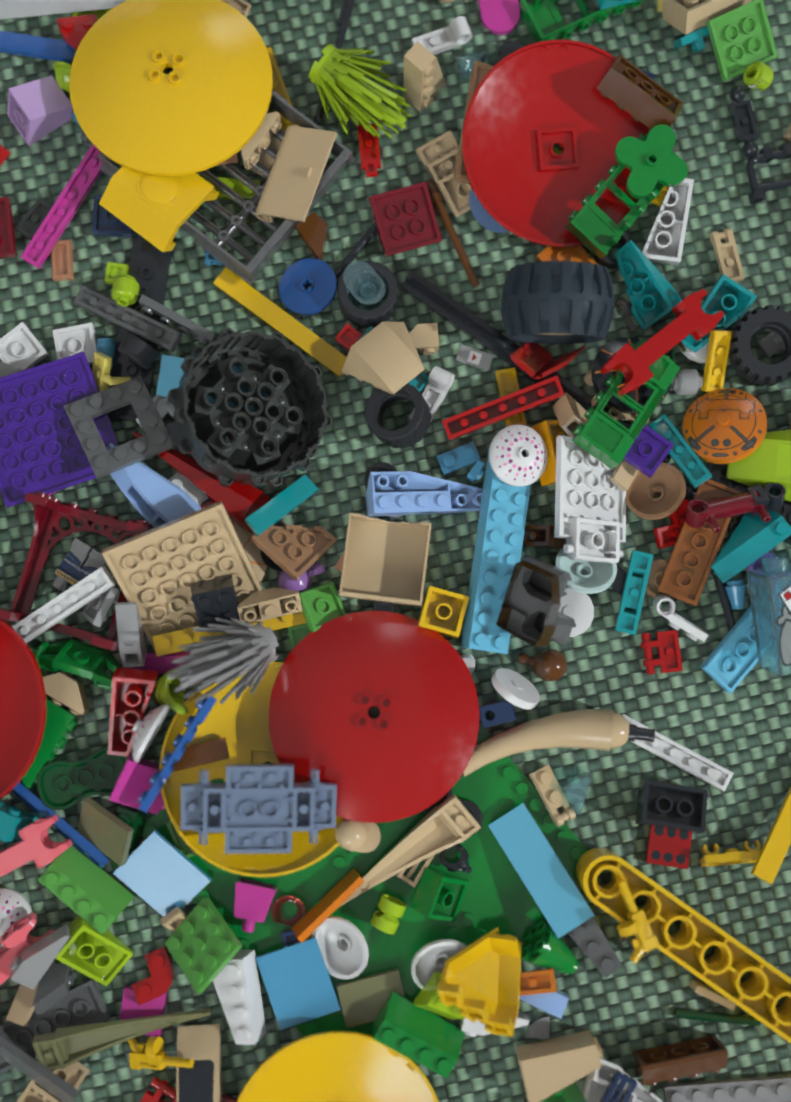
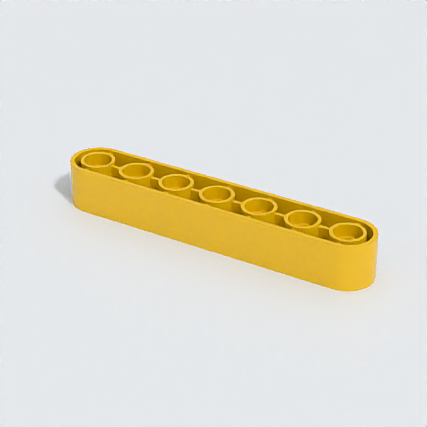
(687, 946)

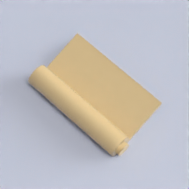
(295, 174)

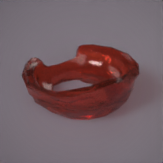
(277, 914)

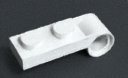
(446, 38)
(437, 389)
(676, 621)

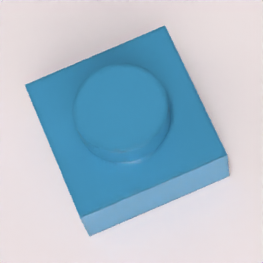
(476, 472)

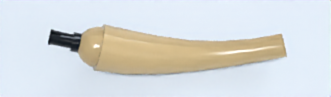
(571, 729)

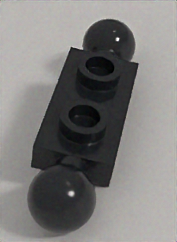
(743, 121)

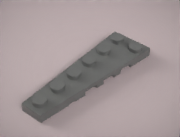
(596, 946)

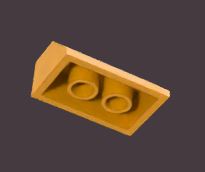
(549, 431)

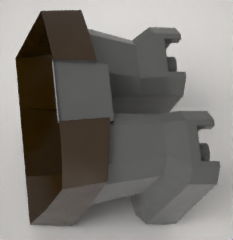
(533, 603)

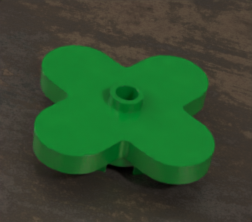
(643, 174)

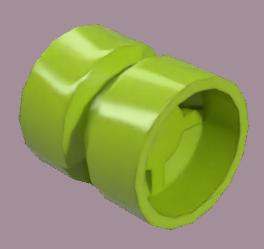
(387, 916)

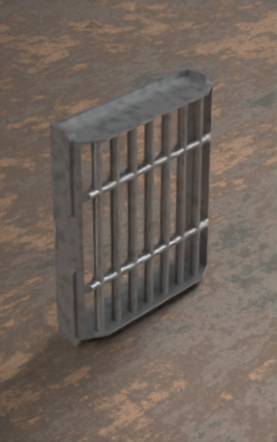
(282, 232)

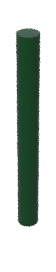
(716, 1017)

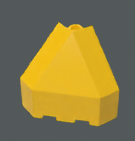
(485, 982)

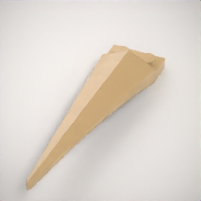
(437, 831)

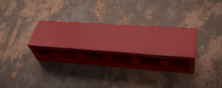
(503, 408)

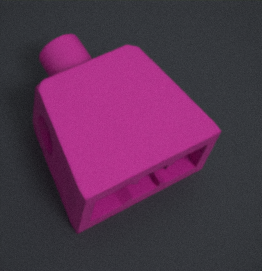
(252, 902)

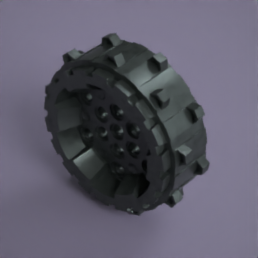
(204, 423)

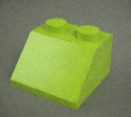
(429, 1000)

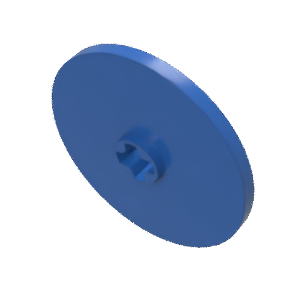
(301, 274)

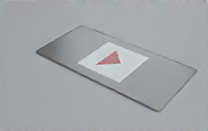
(474, 357)

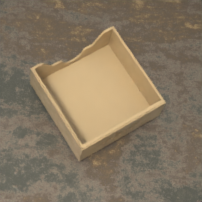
(385, 560)

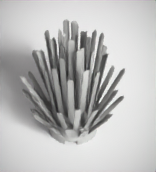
(226, 656)

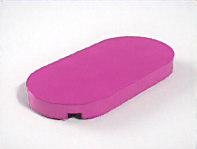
(499, 15)

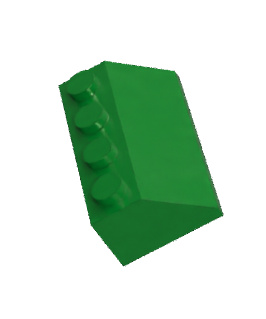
(418, 1034)

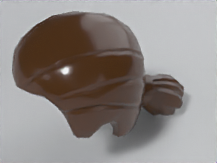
(546, 664)

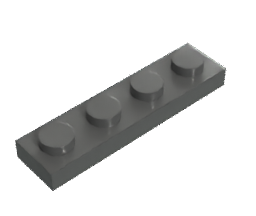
(169, 316)

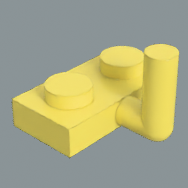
(101, 372)

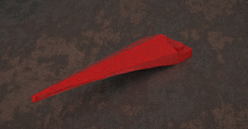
(237, 499)

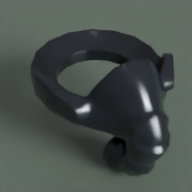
(461, 865)

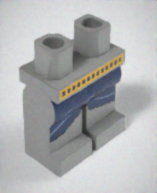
(78, 564)

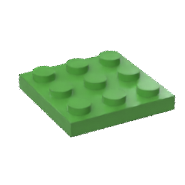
(741, 38)
(203, 945)

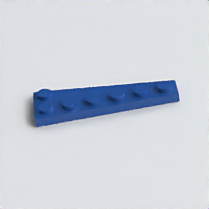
(159, 778)

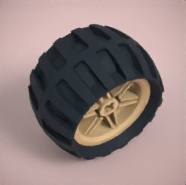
(557, 302)

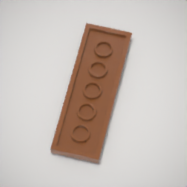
(694, 551)

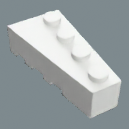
(669, 229)
(241, 998)

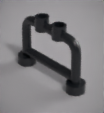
(765, 156)

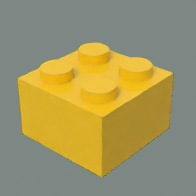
(443, 611)

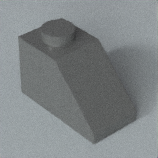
(53, 986)

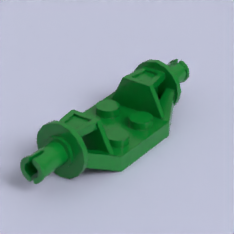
(77, 659)

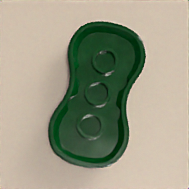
(67, 782)

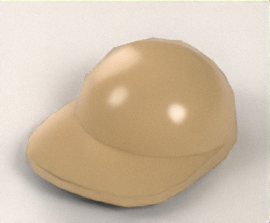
(357, 835)

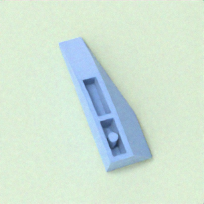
(153, 494)
(418, 494)

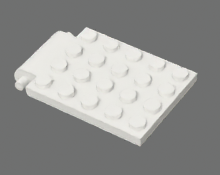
(587, 505)

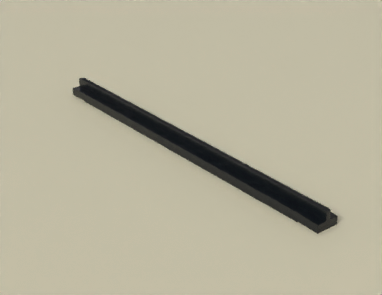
(485, 334)

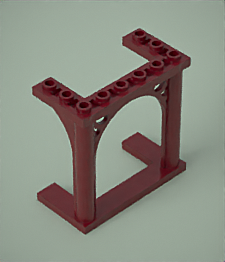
(47, 516)

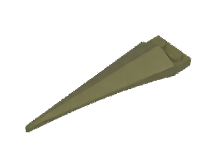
(78, 1042)

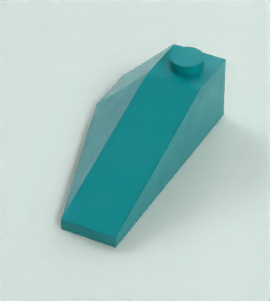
(648, 289)
(723, 296)
(749, 543)

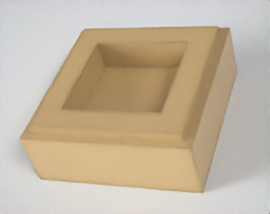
(174, 918)

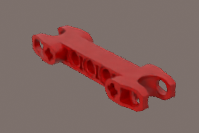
(636, 363)

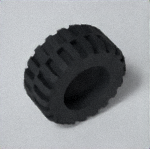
(740, 350)

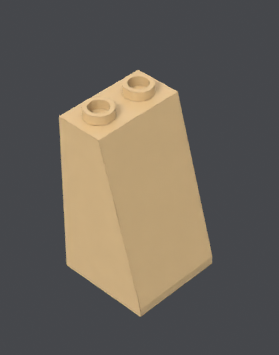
(557, 1063)

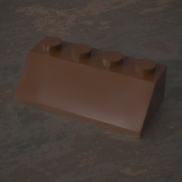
(639, 94)
(680, 1060)

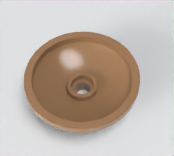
(642, 492)

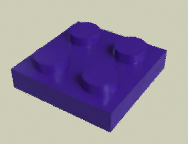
(648, 451)

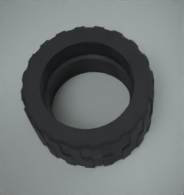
(373, 317)
(411, 433)

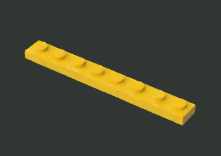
(169, 642)

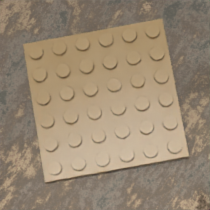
(164, 561)

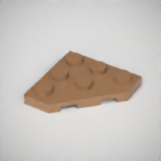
(294, 546)

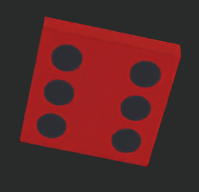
(668, 847)

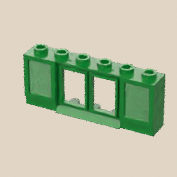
(547, 24)
(594, 227)
(604, 435)

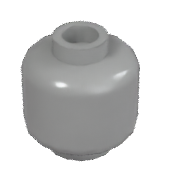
(686, 382)

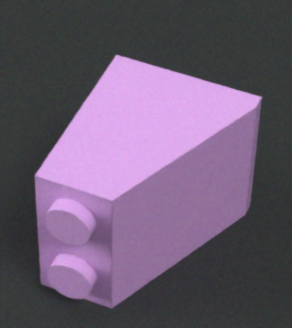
(38, 108)

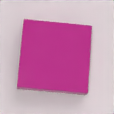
(131, 1010)

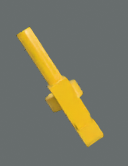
(637, 925)
(152, 1055)

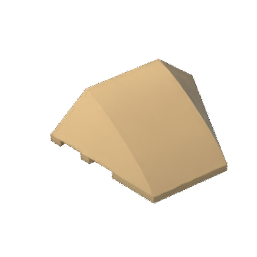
(384, 358)

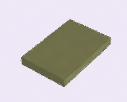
(105, 831)
(365, 996)

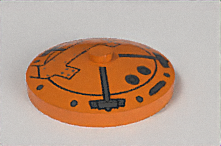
(725, 426)

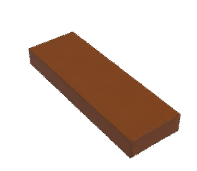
(203, 754)

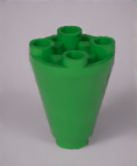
(545, 950)

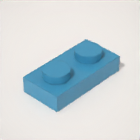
(458, 458)

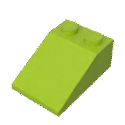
(94, 953)

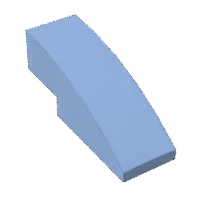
(552, 1003)

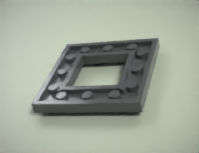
(108, 461)

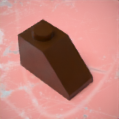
(314, 234)
(541, 537)

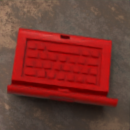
(538, 361)

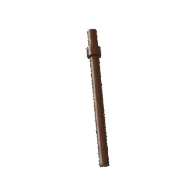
(436, 199)

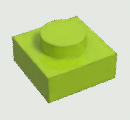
(115, 270)

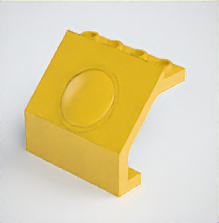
(154, 203)

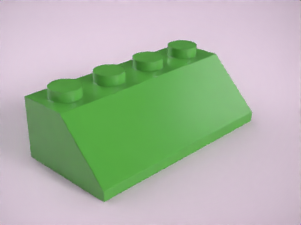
(86, 889)

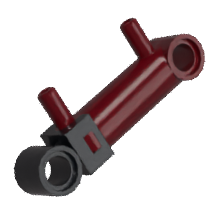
(754, 501)

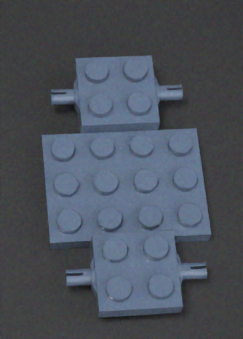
(258, 807)

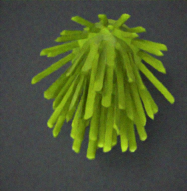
(343, 79)

